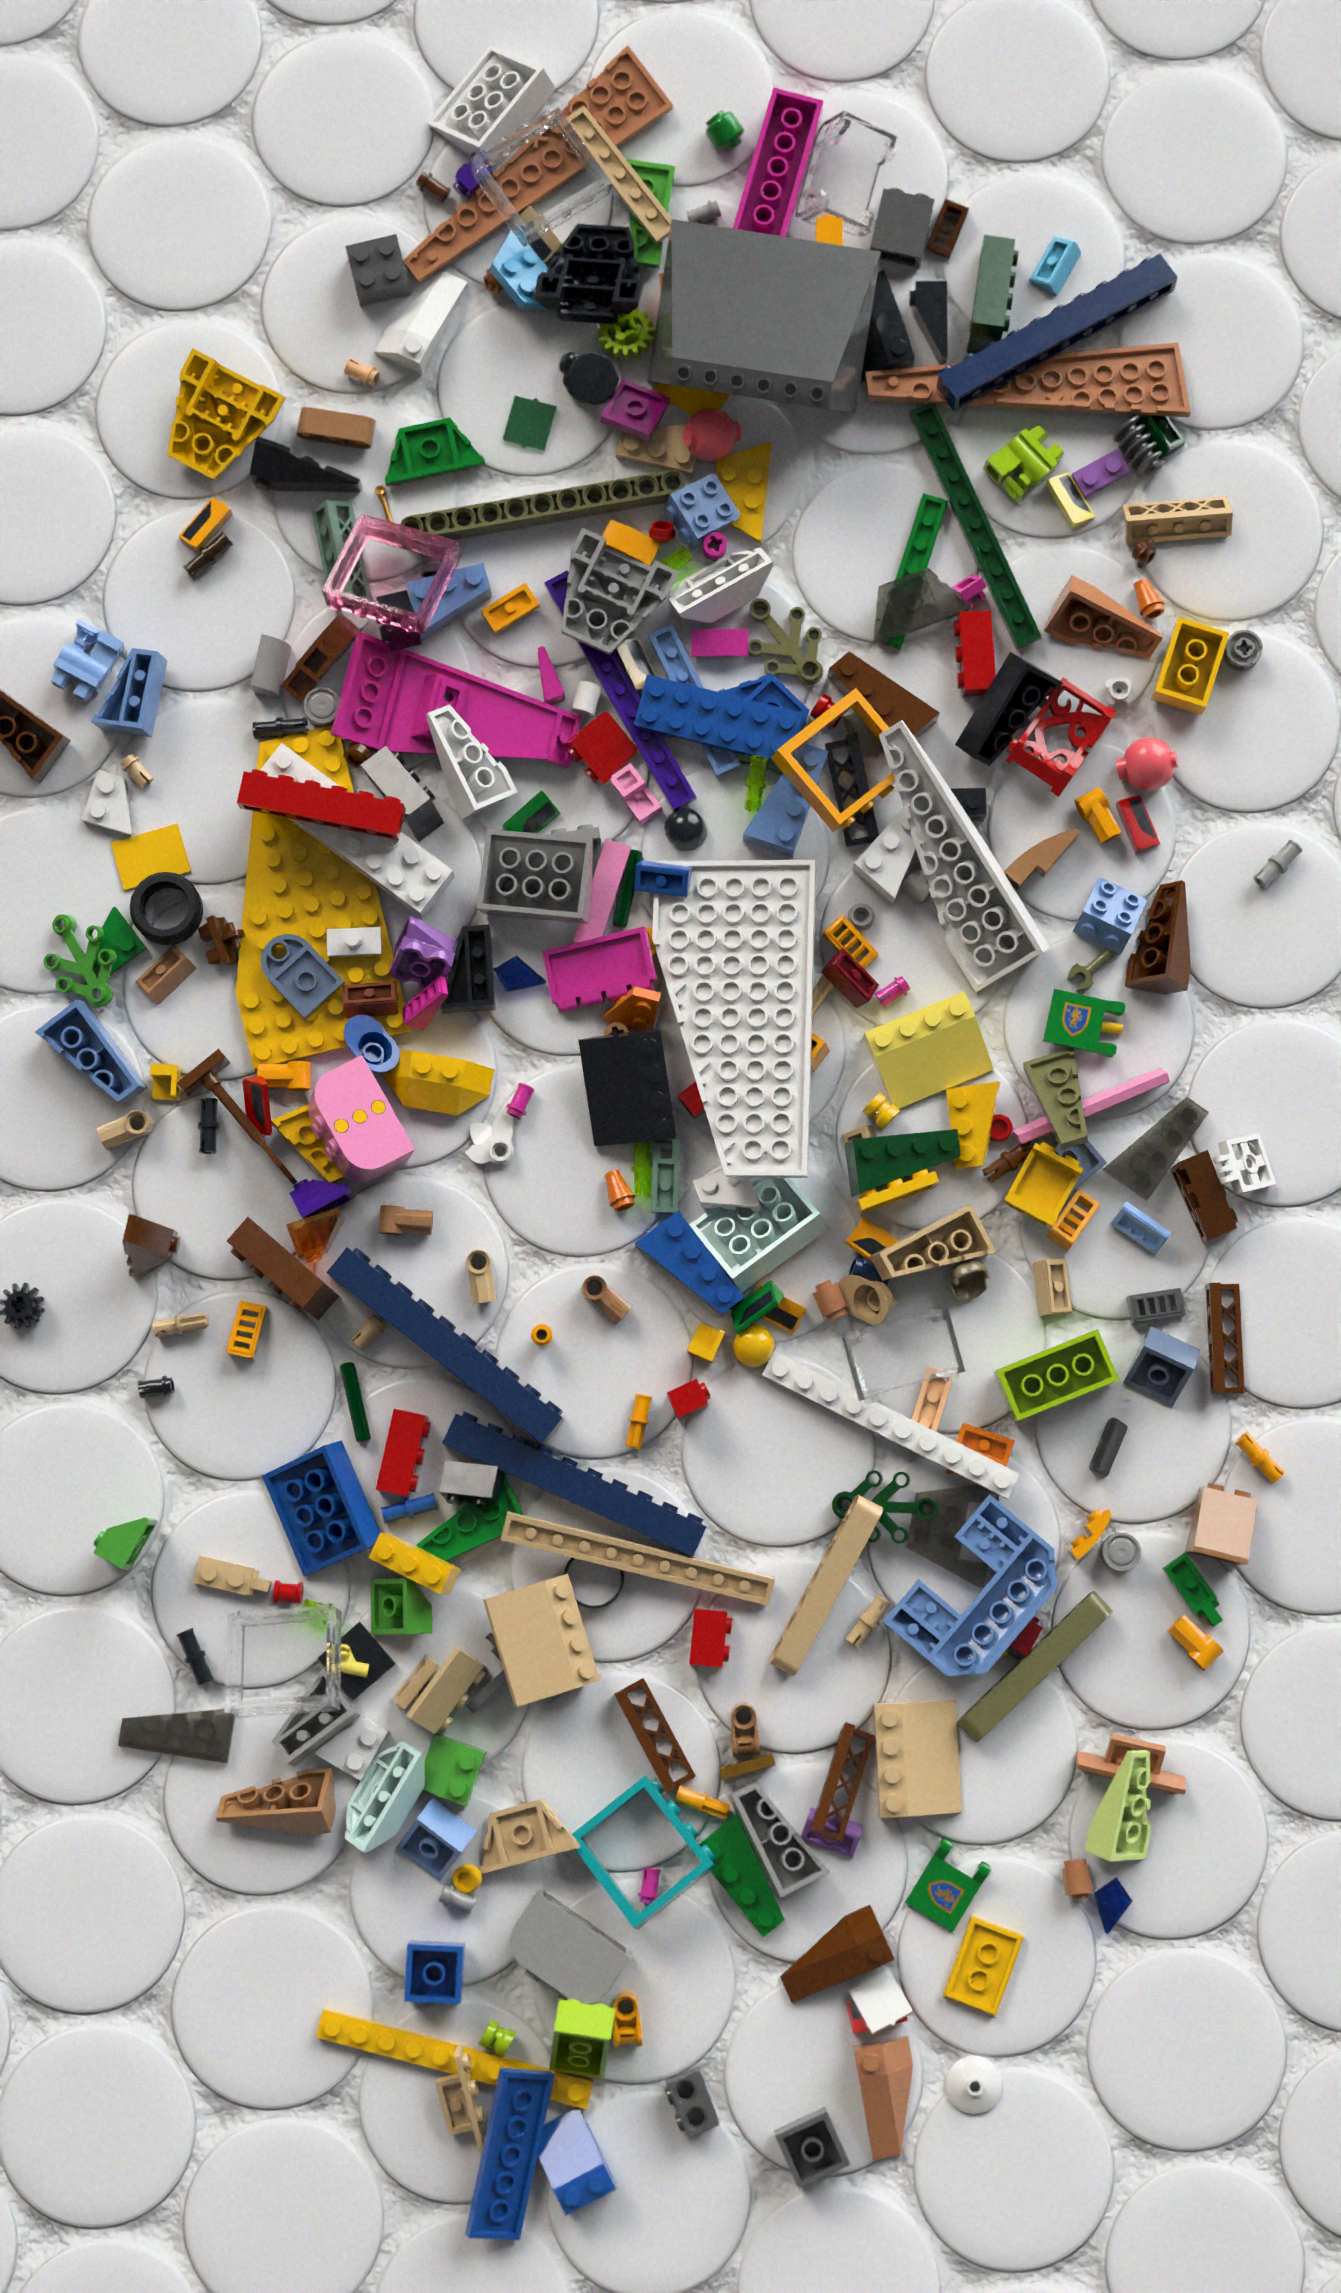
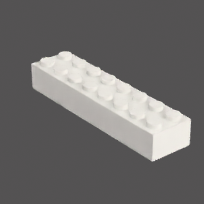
(395, 866)

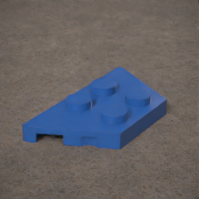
(772, 692)

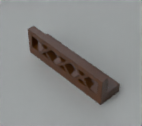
(1215, 1338)
(645, 1740)
(833, 1777)

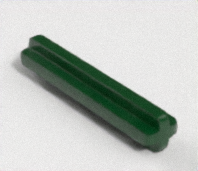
(626, 890)
(355, 1402)

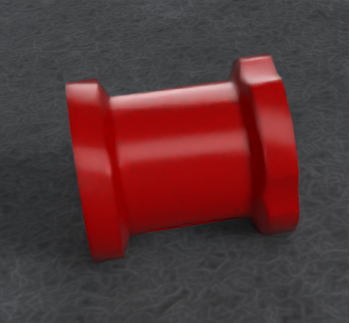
(288, 1592)

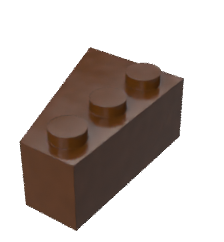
(1204, 1196)

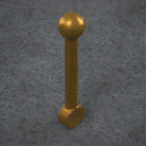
(380, 492)

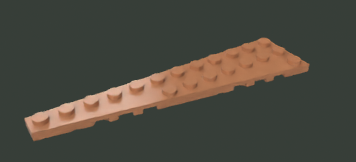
(622, 102)

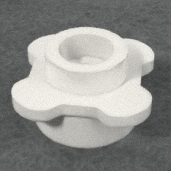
(1122, 684)

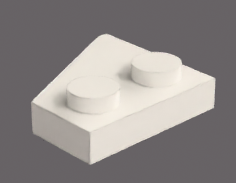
(109, 804)

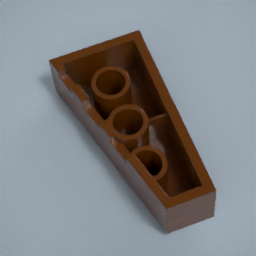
(282, 1268)

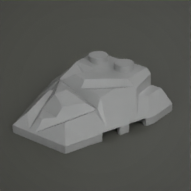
(610, 593)

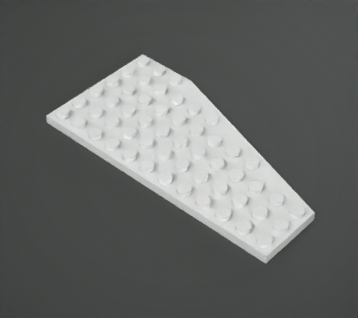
(743, 998)

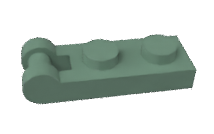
(665, 1177)

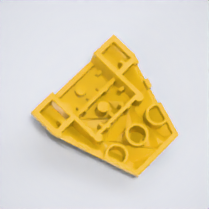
(218, 415)

